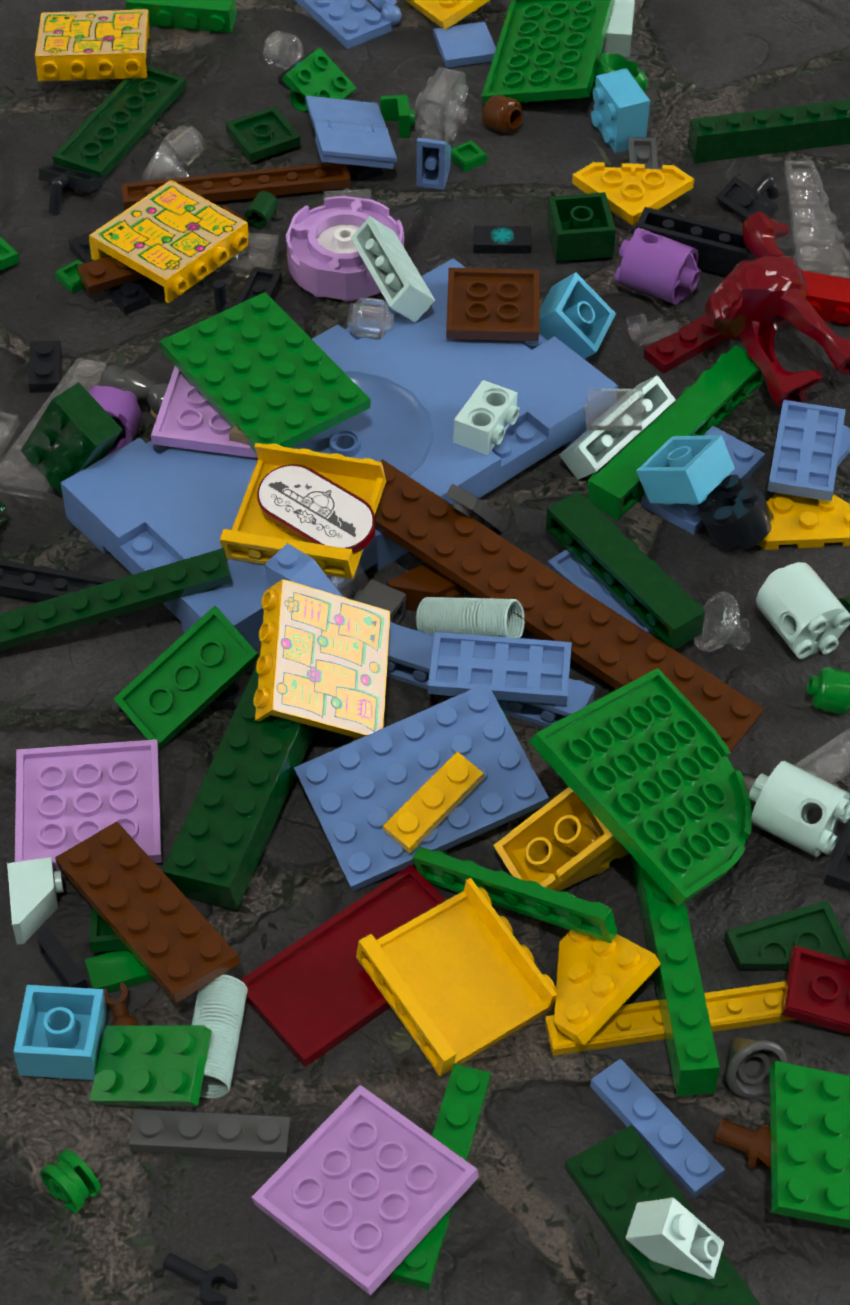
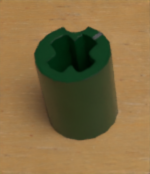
(261, 209)

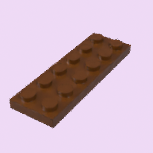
(147, 912)

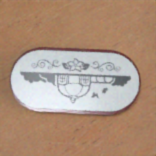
(316, 508)

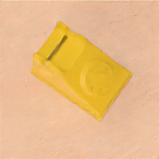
(559, 844)

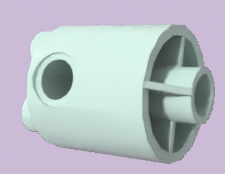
(802, 610)
(788, 801)

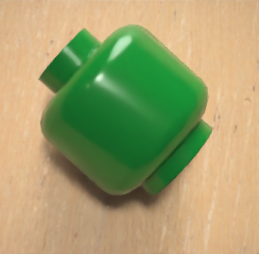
(830, 691)

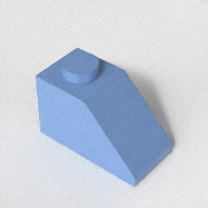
(433, 163)
(298, 568)

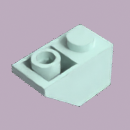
(674, 1237)

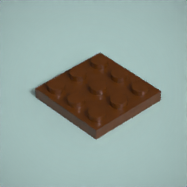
(493, 304)

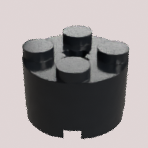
(736, 514)

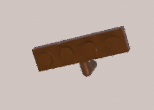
(105, 274)

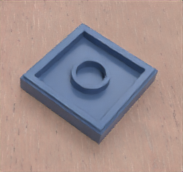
(465, 44)

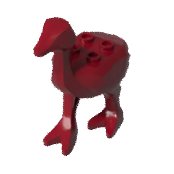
(761, 299)

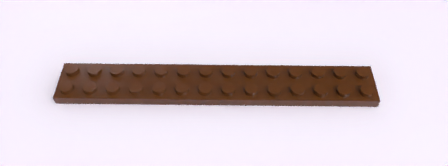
(551, 604)

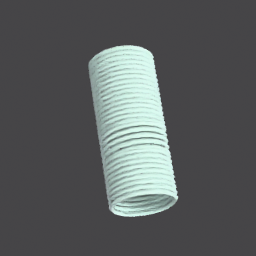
(466, 616)
(221, 1009)

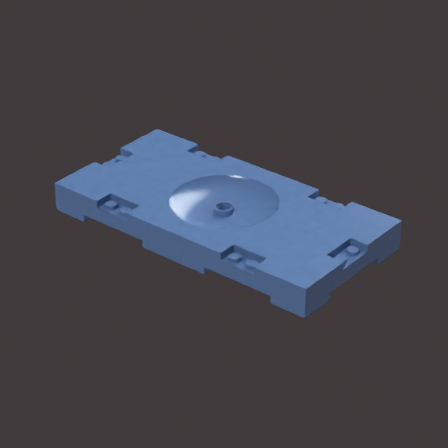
(173, 502)

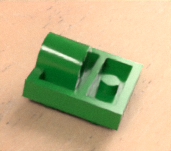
(317, 77)

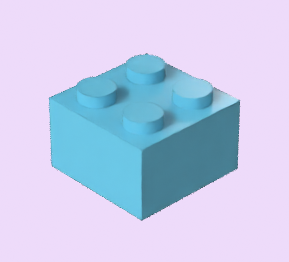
(619, 108)
(575, 316)
(685, 469)
(60, 1032)

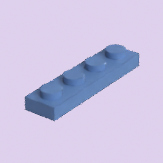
(658, 1128)

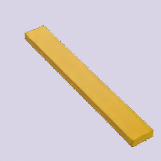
(643, 1020)

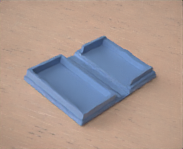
(350, 132)

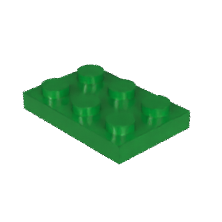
(151, 1065)

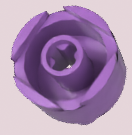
(123, 409)

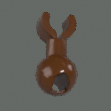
(120, 1011)

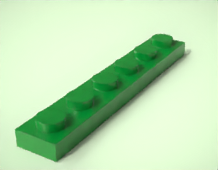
(519, 895)
(455, 1130)

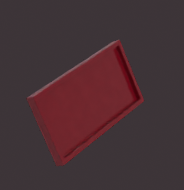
(317, 987)

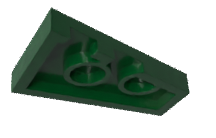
(769, 941)

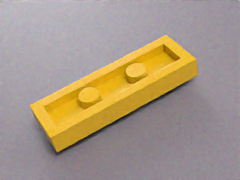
(433, 802)

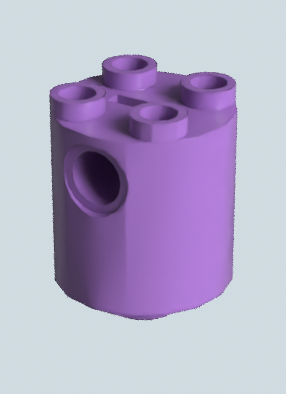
(658, 266)

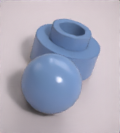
(388, 10)

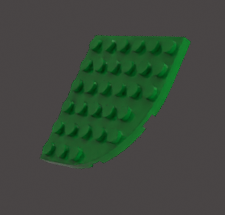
(655, 782)

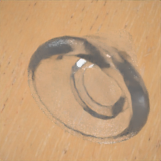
(163, 165)

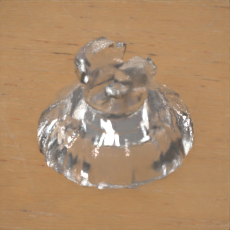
(723, 624)

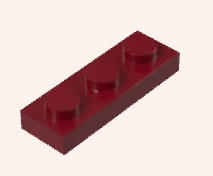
(683, 344)

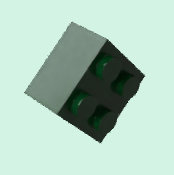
(581, 226)

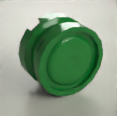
(70, 1180)

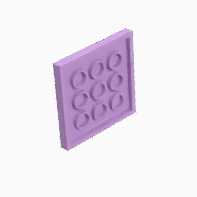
(192, 422)
(82, 789)
(365, 1188)

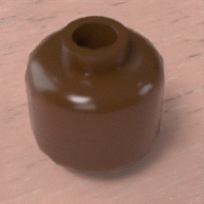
(502, 114)

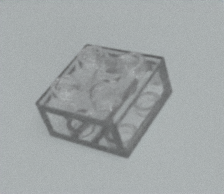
(442, 105)

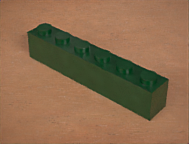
(769, 131)
(625, 570)

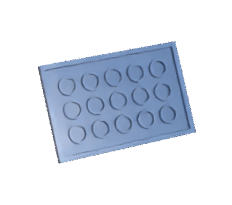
(374, 776)

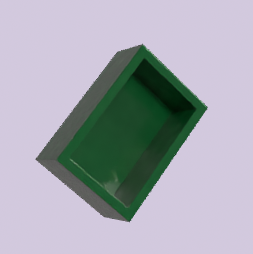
(70, 436)

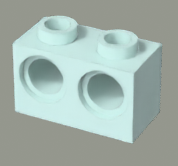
(486, 417)

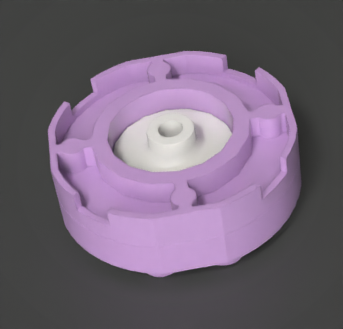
(322, 249)

